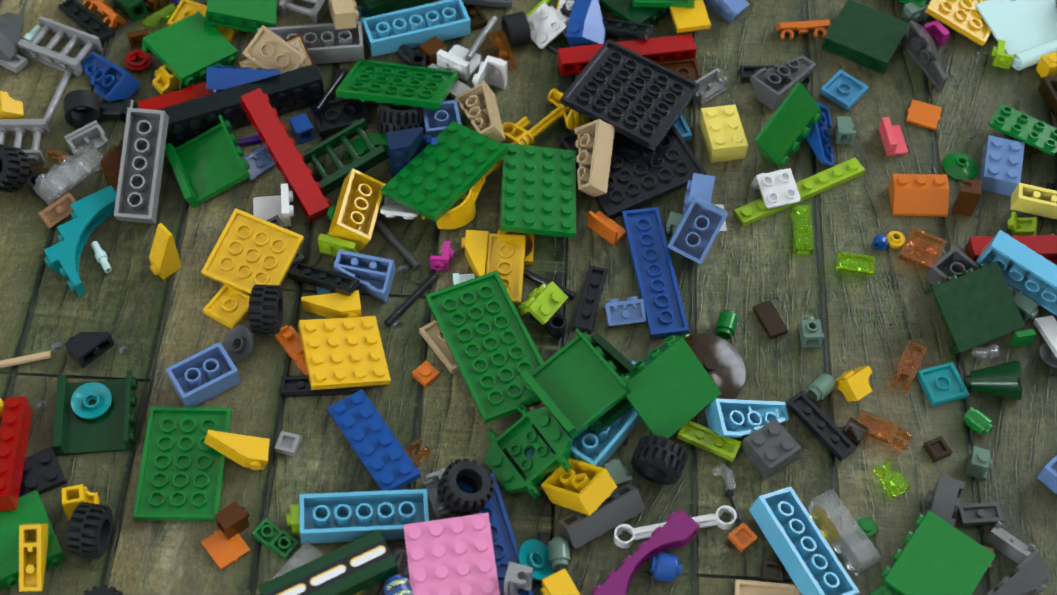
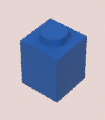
(301, 128)

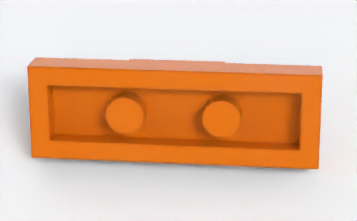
(104, 8)
(802, 27)
(292, 344)

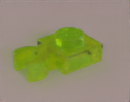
(892, 481)

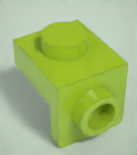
(1000, 58)
(1022, 226)
(293, 519)

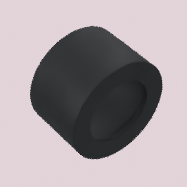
(516, 29)
(78, 116)

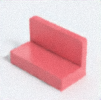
(892, 138)

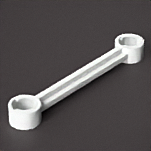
(645, 531)

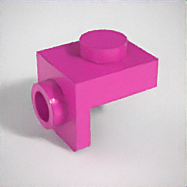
(937, 32)
(442, 262)

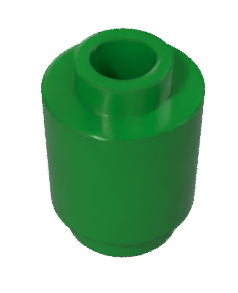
(726, 324)
(978, 421)

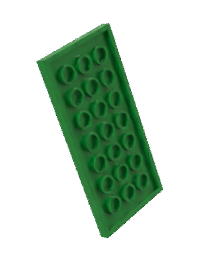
(487, 343)

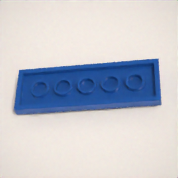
(373, 442)

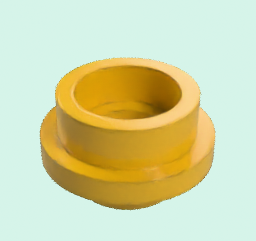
(895, 243)

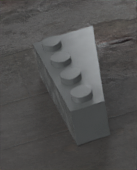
(944, 498)

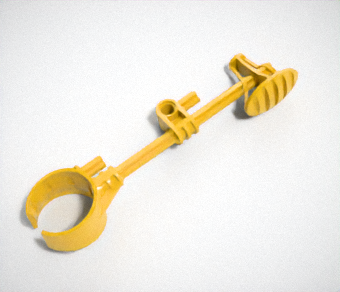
(513, 134)

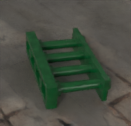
(331, 182)

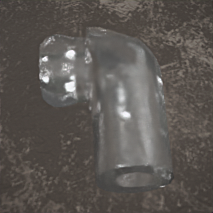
(991, 352)
(727, 474)

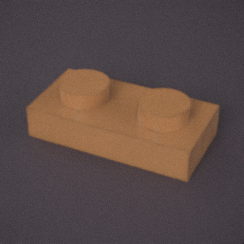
(57, 210)

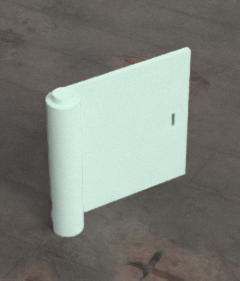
(1025, 26)

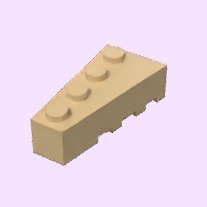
(343, 13)
(482, 110)
(594, 156)

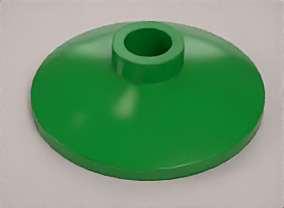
(959, 166)

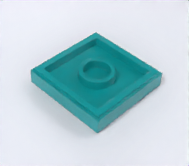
(942, 384)

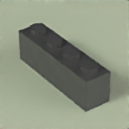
(620, 506)

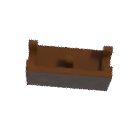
(967, 198)

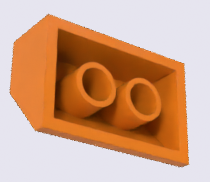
(919, 195)

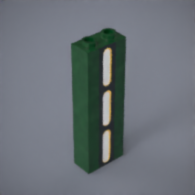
(339, 571)

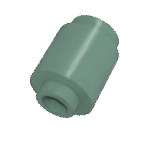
(821, 387)
(559, 553)

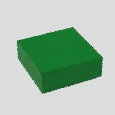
(1022, 338)

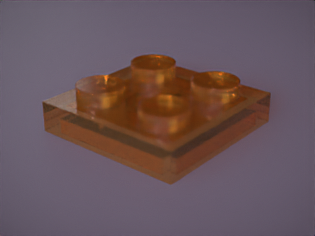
(922, 248)

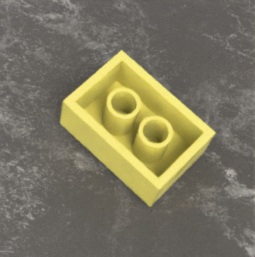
(723, 133)

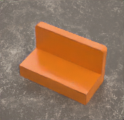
(605, 227)

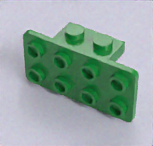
(1025, 129)

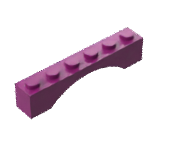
(674, 534)

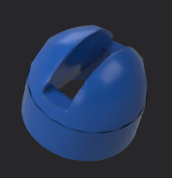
(880, 242)

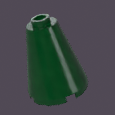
(998, 380)

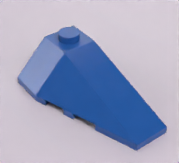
(585, 24)
(225, 77)
(109, 79)
(820, 139)

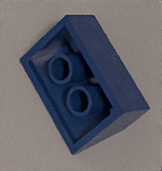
(403, 147)

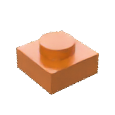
(426, 374)
(742, 537)

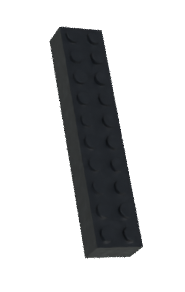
(286, 92)

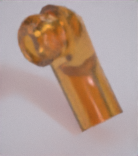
(59, 154)

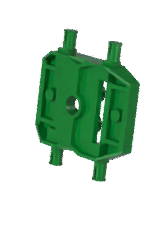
(518, 441)

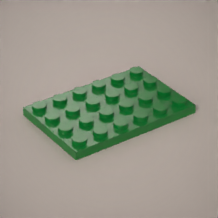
(397, 84)
(444, 171)
(538, 191)
(178, 471)

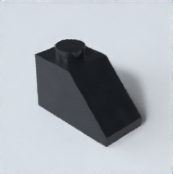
(88, 346)

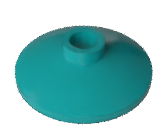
(88, 392)
(536, 555)

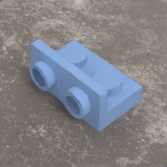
(259, 162)
(625, 312)

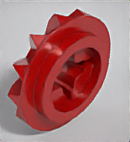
(131, 60)

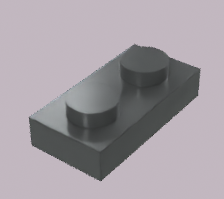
(980, 514)

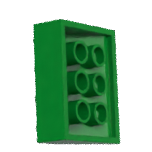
(788, 127)

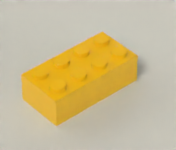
(357, 209)

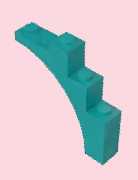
(86, 217)

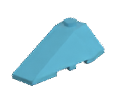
(743, 417)

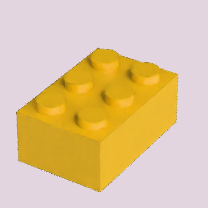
(581, 488)

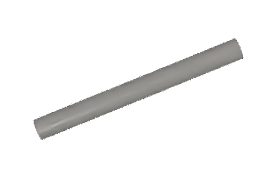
(481, 38)
(55, 100)

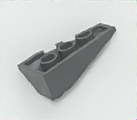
(10, 31)
(923, 51)
(775, 83)
(1026, 579)

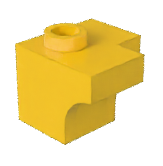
(165, 81)
(9, 107)
(854, 383)
(74, 495)

